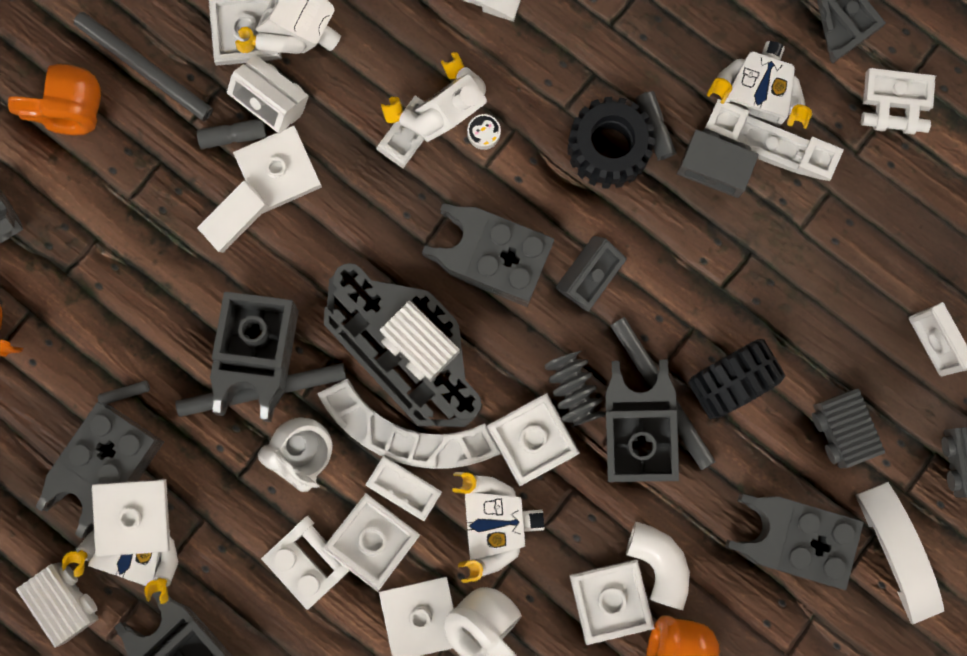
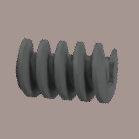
(574, 389)

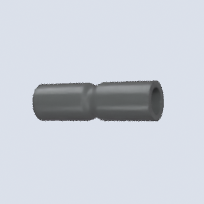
(227, 134)
(663, 143)

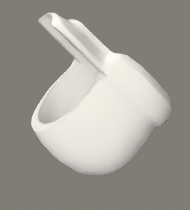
(298, 452)
(482, 623)

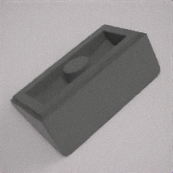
(591, 272)

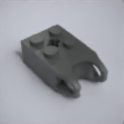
(481, 250)
(250, 362)
(639, 414)
(87, 462)
(787, 539)
(178, 635)

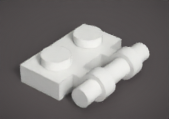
(898, 90)

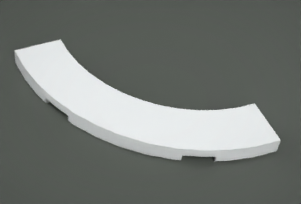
(401, 444)

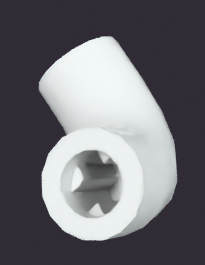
(667, 561)

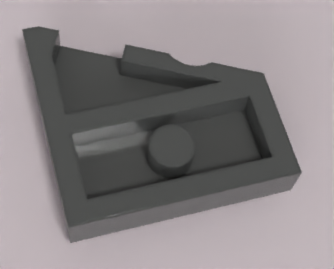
(847, 24)

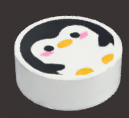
(484, 131)

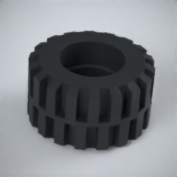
(620, 118)
(737, 379)

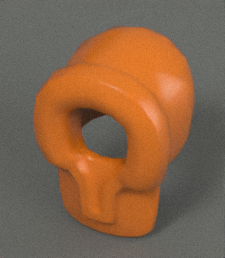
(68, 101)
(681, 638)

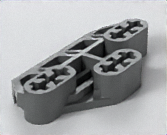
(392, 299)

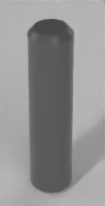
(124, 392)

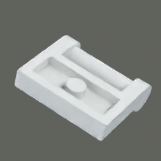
(298, 570)

